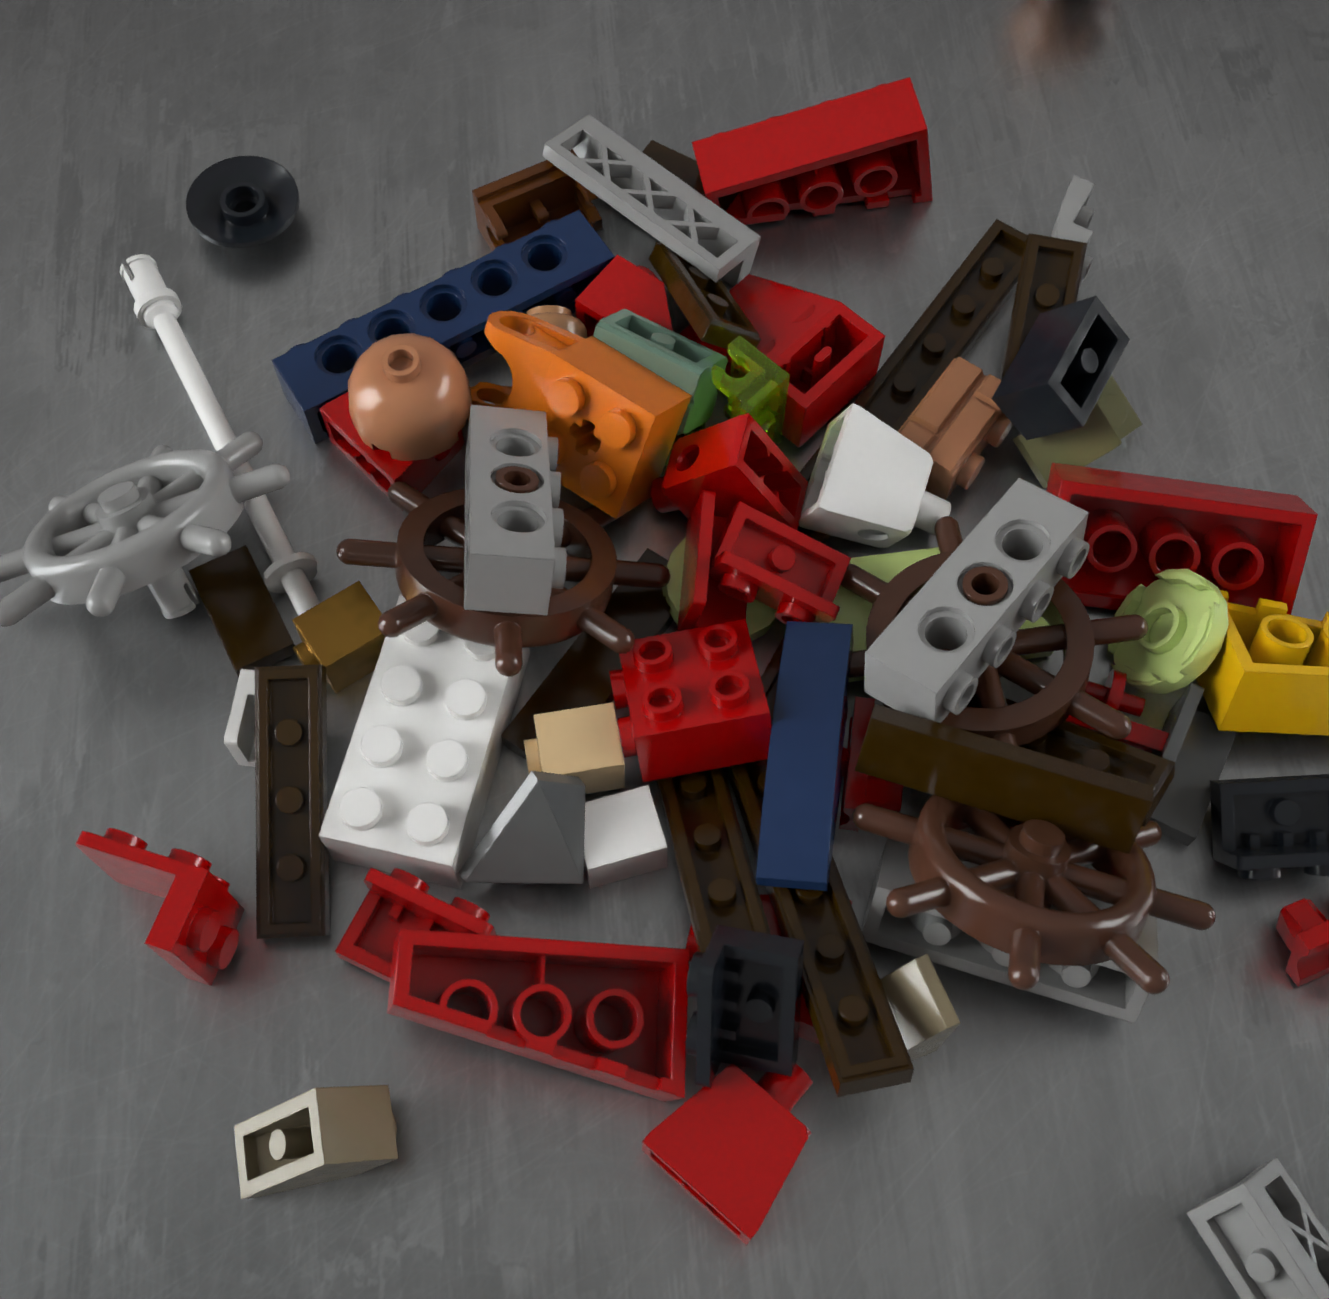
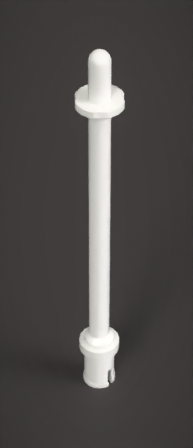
(159, 309)

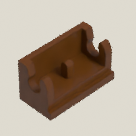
(528, 201)

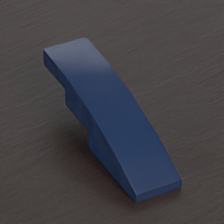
(805, 757)

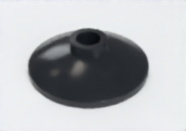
(242, 201)

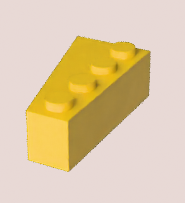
(1270, 672)

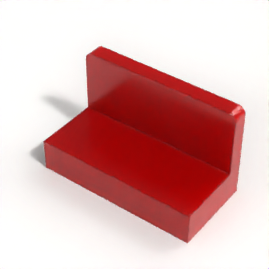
(700, 598)

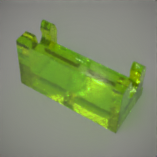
(754, 387)

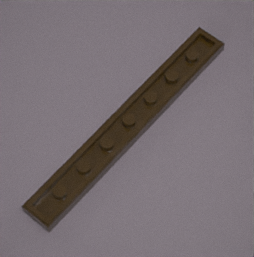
(942, 332)

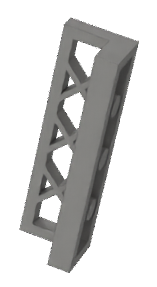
(655, 199)
(1258, 1246)

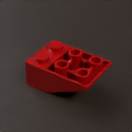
(812, 339)

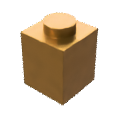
(341, 636)

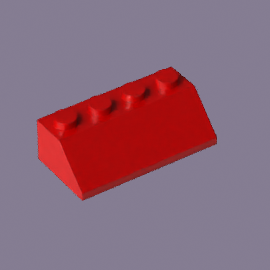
(1148, 524)

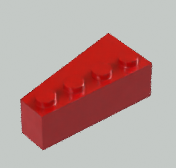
(822, 156)
(561, 1002)

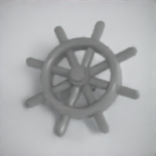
(137, 530)

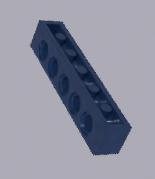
(531, 272)

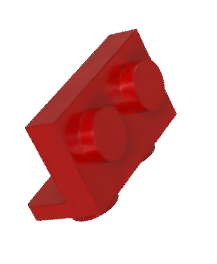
(777, 567)
(397, 904)

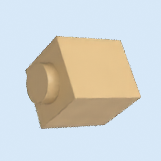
(579, 744)

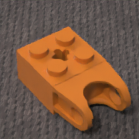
(605, 409)

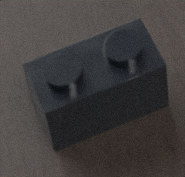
(1061, 369)

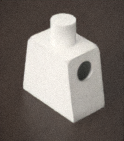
(870, 483)

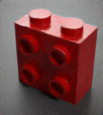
(692, 701)

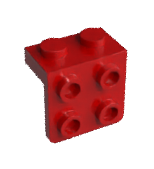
(198, 916)

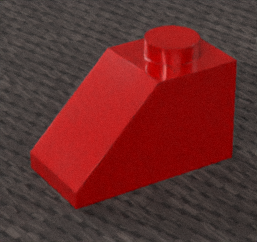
(623, 287)

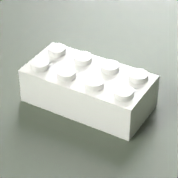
(422, 756)

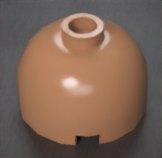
(409, 396)

